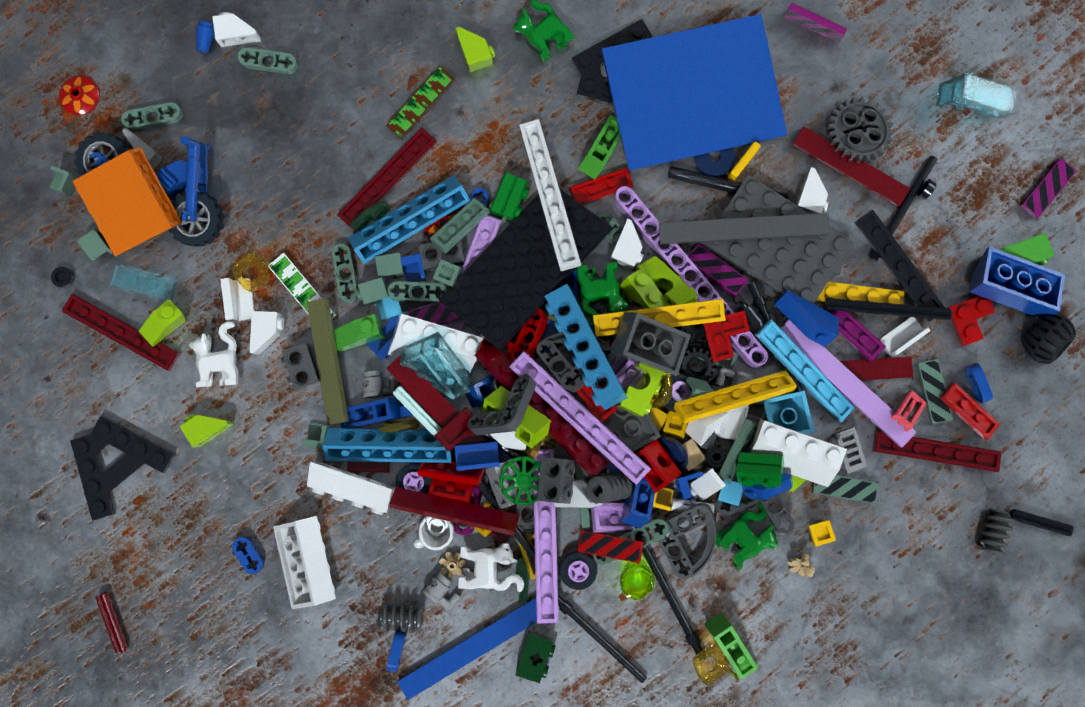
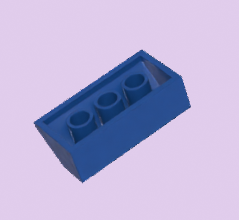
(1018, 283)

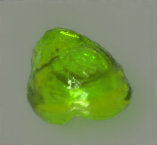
(634, 584)

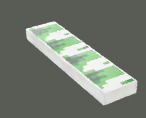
(295, 282)

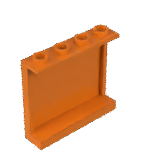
(127, 201)

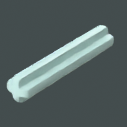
(417, 410)

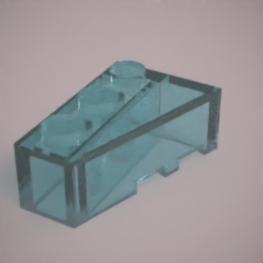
(977, 94)
(438, 364)

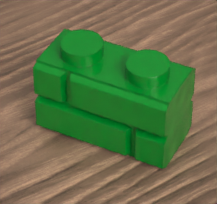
(509, 197)
(760, 469)

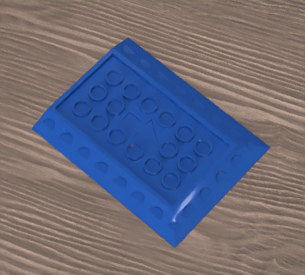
(694, 92)

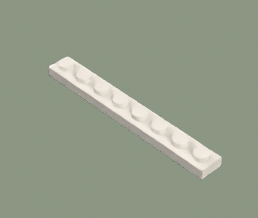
(550, 195)

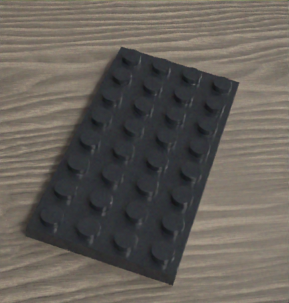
(518, 270)

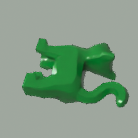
(547, 29)
(599, 289)
(745, 539)

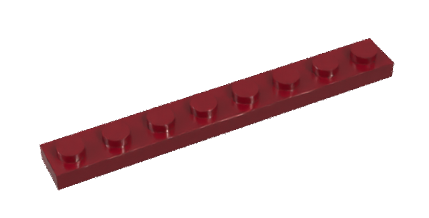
(559, 427)

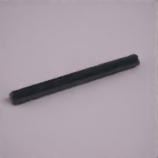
(707, 180)
(888, 309)

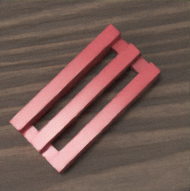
(902, 418)

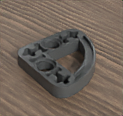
(568, 371)
(676, 531)

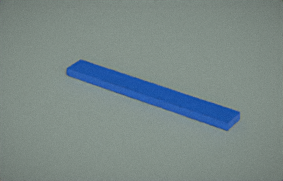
(468, 650)

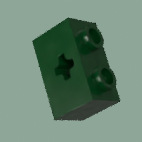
(527, 667)

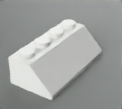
(412, 329)
(802, 454)
(350, 486)
(304, 563)

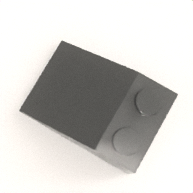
(650, 343)

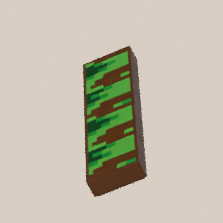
(420, 102)

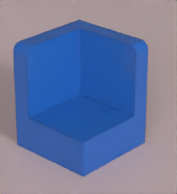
(413, 268)

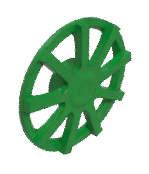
(522, 480)

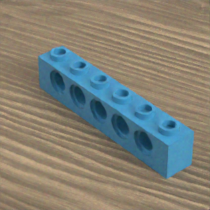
(409, 219)
(613, 391)
(380, 446)

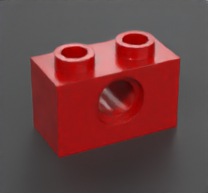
(662, 467)

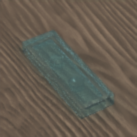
(143, 282)

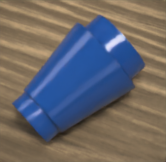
(204, 36)

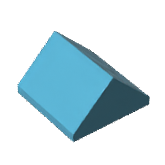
(790, 412)

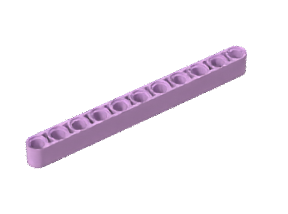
(686, 267)

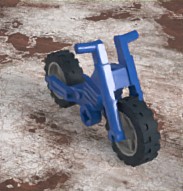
(193, 174)

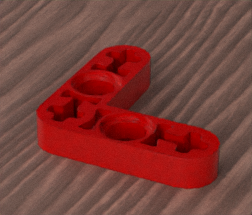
(516, 349)

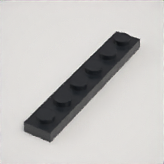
(897, 261)

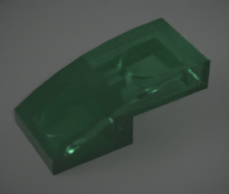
(374, 212)
(521, 570)

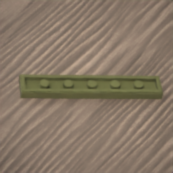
(327, 361)

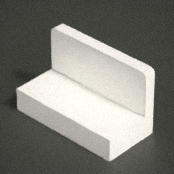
(236, 300)
(903, 336)
(732, 423)

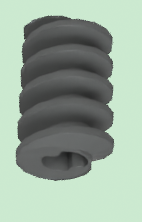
(609, 488)
(996, 532)
(400, 618)

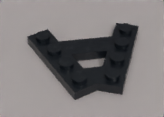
(591, 59)
(98, 483)

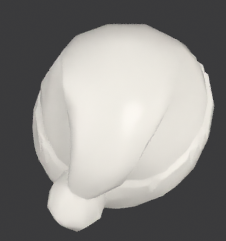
(434, 533)

